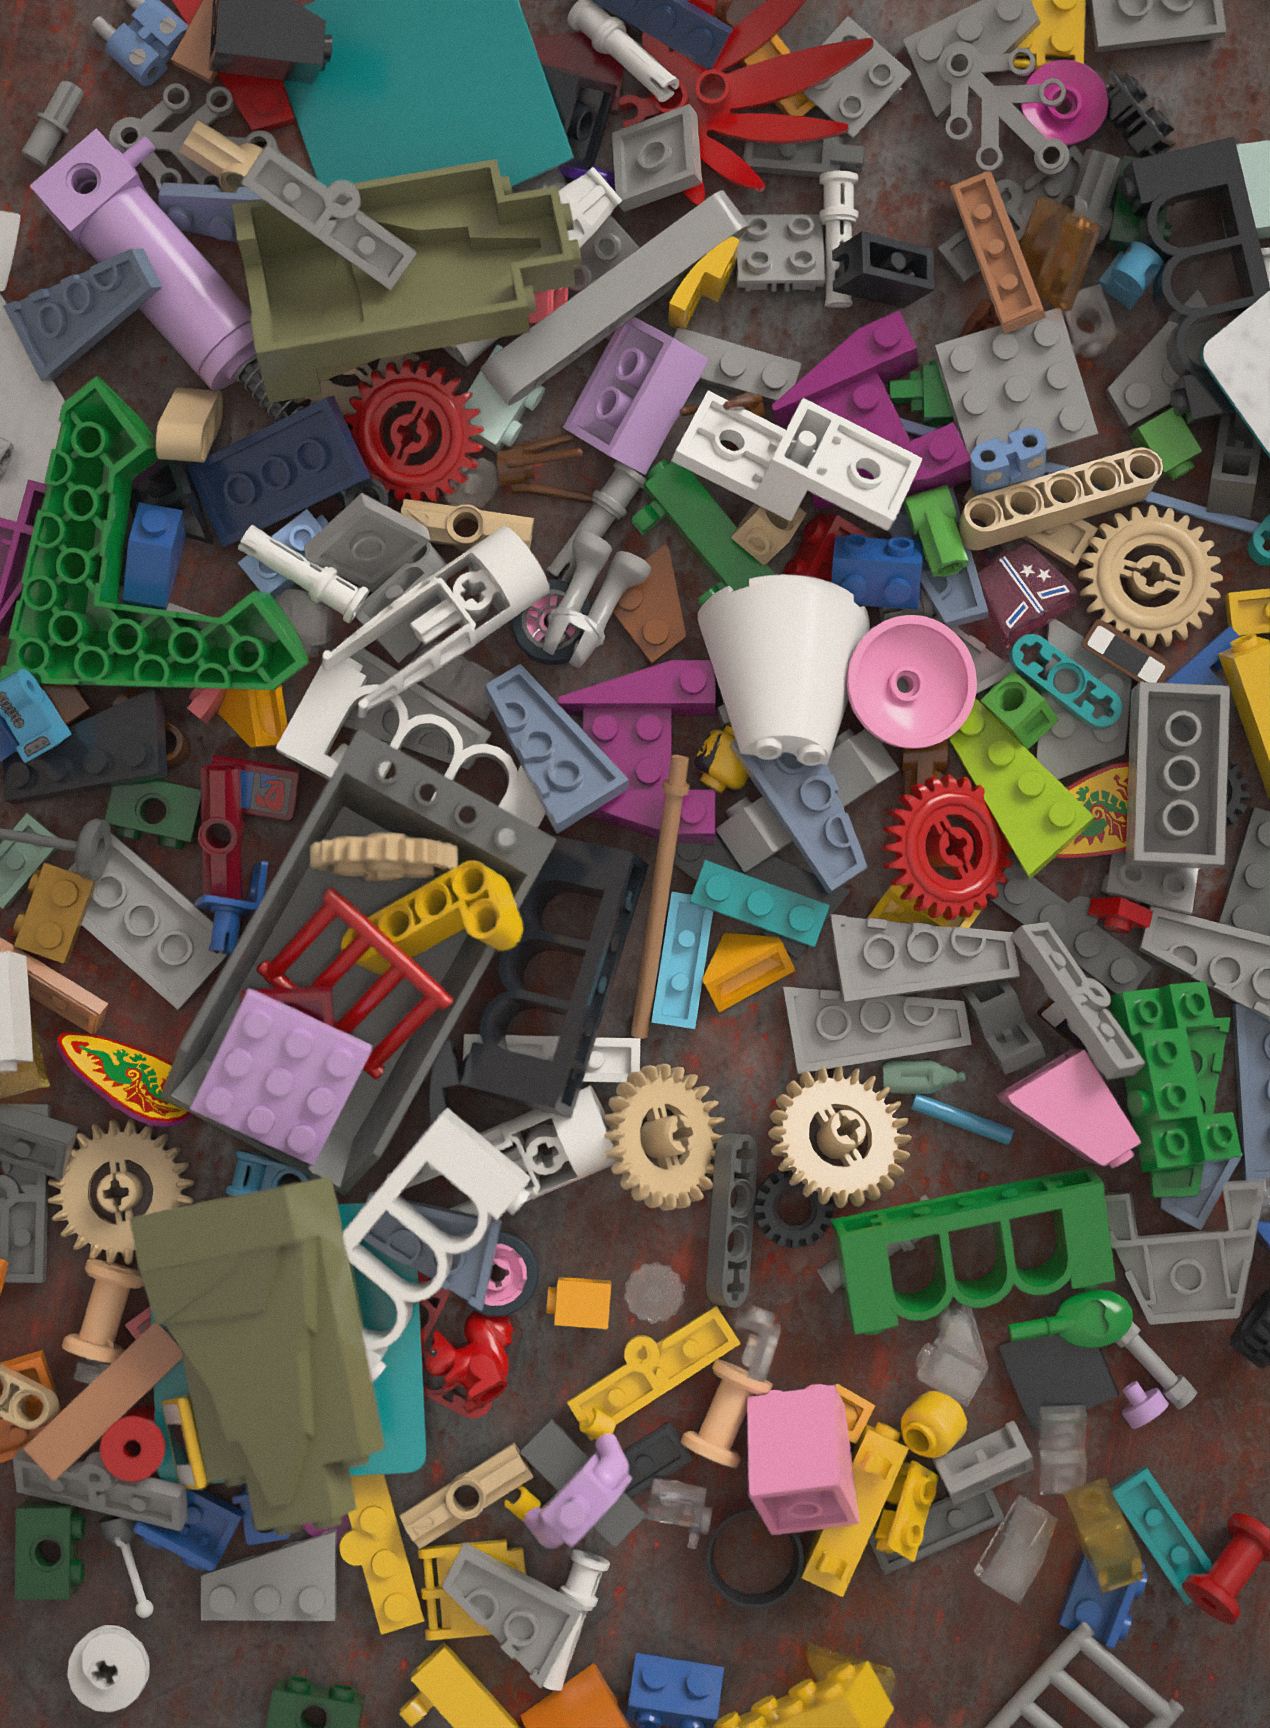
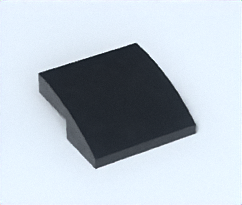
(445, 1073)
(1056, 1374)

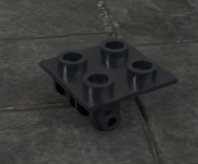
(1129, 93)

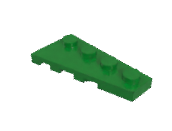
(1207, 1057)

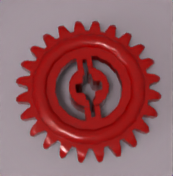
(432, 395)
(947, 846)

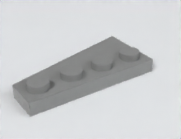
(1224, 956)
(905, 958)
(870, 1030)

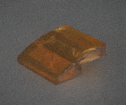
(1058, 250)

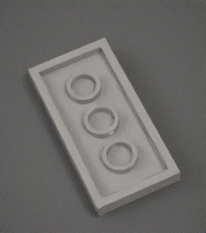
(151, 926)

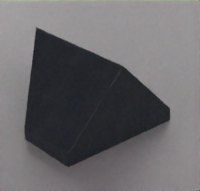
(171, 486)

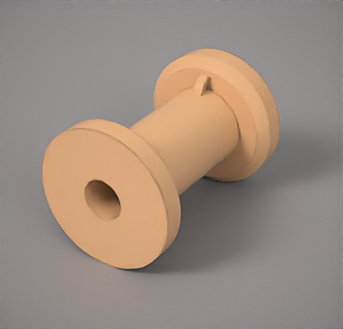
(103, 1311)
(725, 1414)

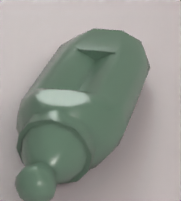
(918, 1076)

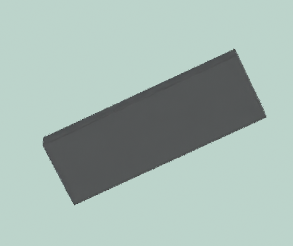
(559, 1459)
(946, 1526)

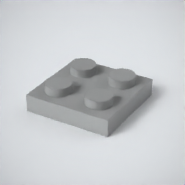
(657, 158)
(367, 542)

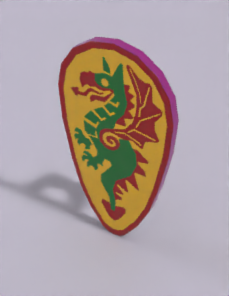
(1106, 798)
(123, 1076)

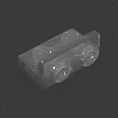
(760, 1348)

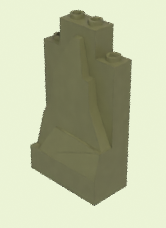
(469, 282)
(268, 1345)

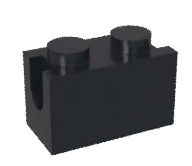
(880, 270)

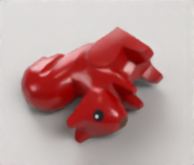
(478, 1366)

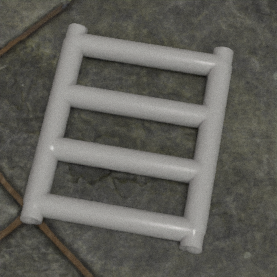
(1052, 1672)

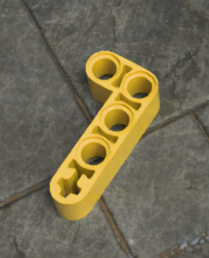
(463, 909)

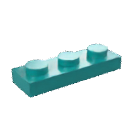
(759, 903)
(1161, 1529)

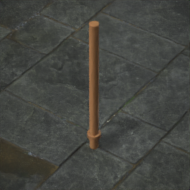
(675, 789)

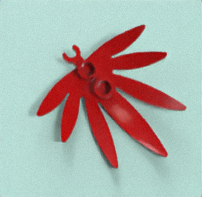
(758, 84)

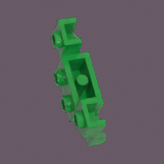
(1165, 1090)

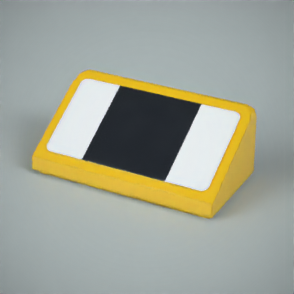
(184, 1441)

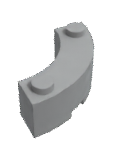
(755, 831)

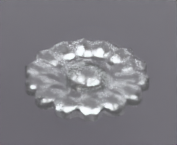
(478, 489)
(654, 1292)

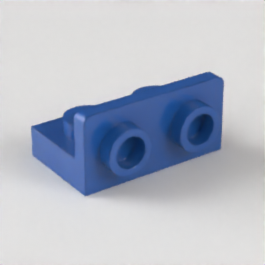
(1103, 1612)

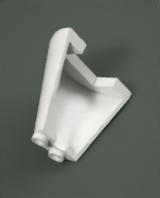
(783, 662)

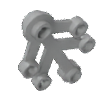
(998, 102)
(174, 140)

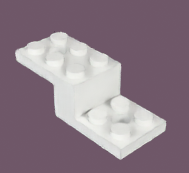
(813, 455)

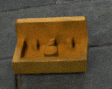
(53, 913)

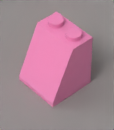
(1074, 1109)
(801, 1460)

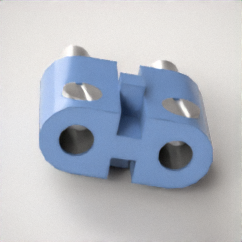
(147, 42)
(1018, 461)

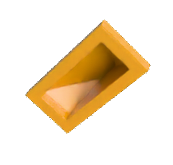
(255, 715)
(744, 966)

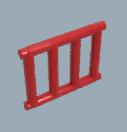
(367, 936)

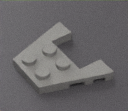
(1189, 1272)

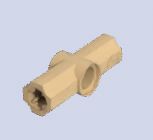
(220, 155)
(443, 518)
(442, 1510)

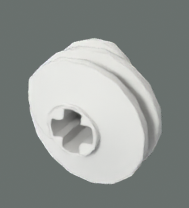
(101, 1689)

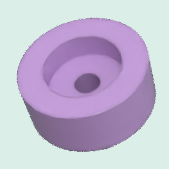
(1142, 1405)

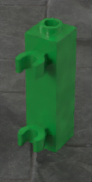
(700, 523)

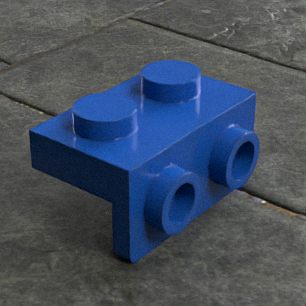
(879, 570)
(204, 1535)
(673, 1693)

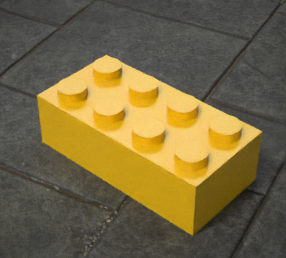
(843, 1700)

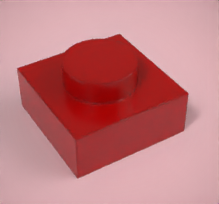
(1120, 914)

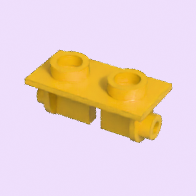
(904, 1529)

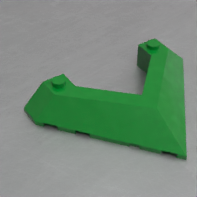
(68, 608)

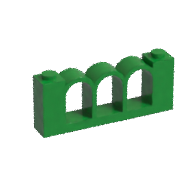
(1080, 1256)

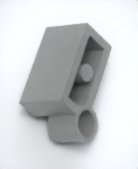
(402, 638)

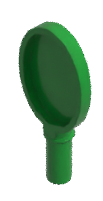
(1082, 1320)

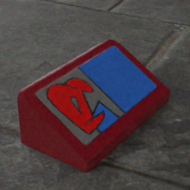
(266, 788)

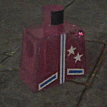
(1022, 591)

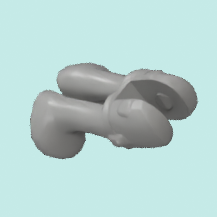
(591, 556)

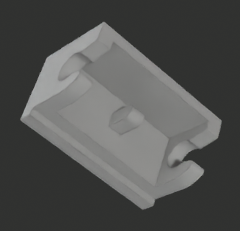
(984, 1463)

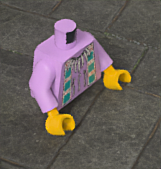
(584, 1495)

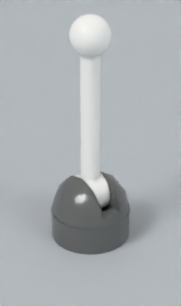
(120, 1533)

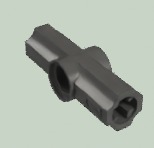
(1095, 189)

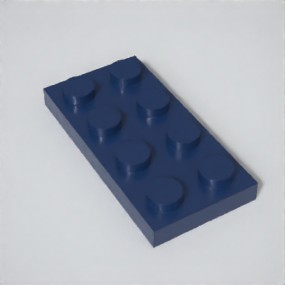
(279, 471)

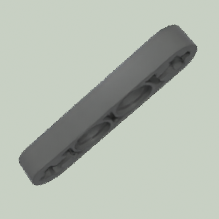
(728, 1219)

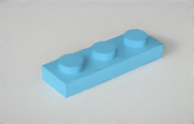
(682, 963)

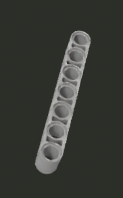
(612, 299)

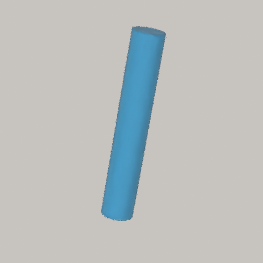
(962, 1119)

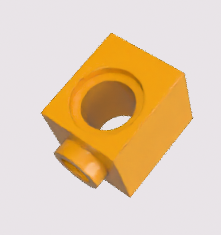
(580, 1302)

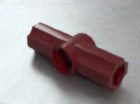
(223, 805)

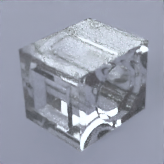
(1090, 304)

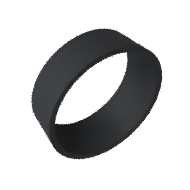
(761, 1600)

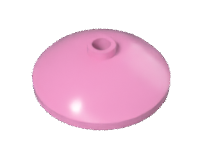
(937, 675)

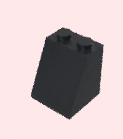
(268, 40)
(583, 110)

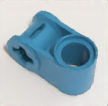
(258, 1173)

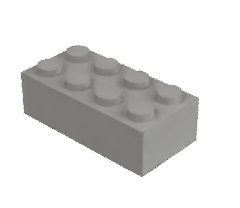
(1177, 775)

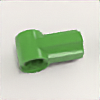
(934, 521)

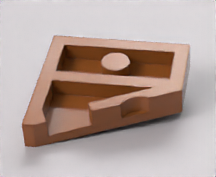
(653, 609)

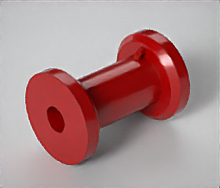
(133, 1445)
(1230, 1572)

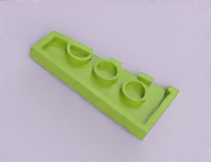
(1023, 796)

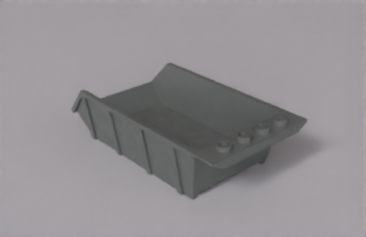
(359, 805)

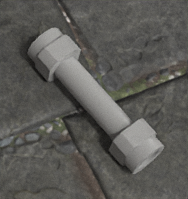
(1175, 1387)

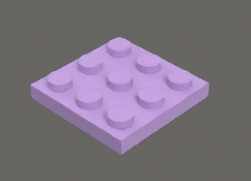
(281, 1077)

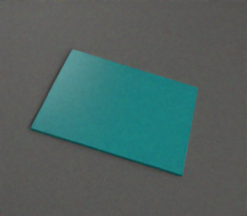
(427, 91)

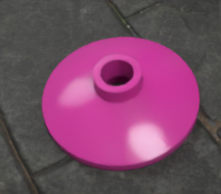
(1084, 95)

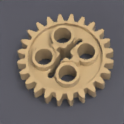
(383, 857)

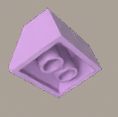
(635, 394)

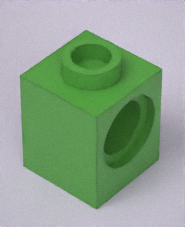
(1171, 441)
(1032, 716)

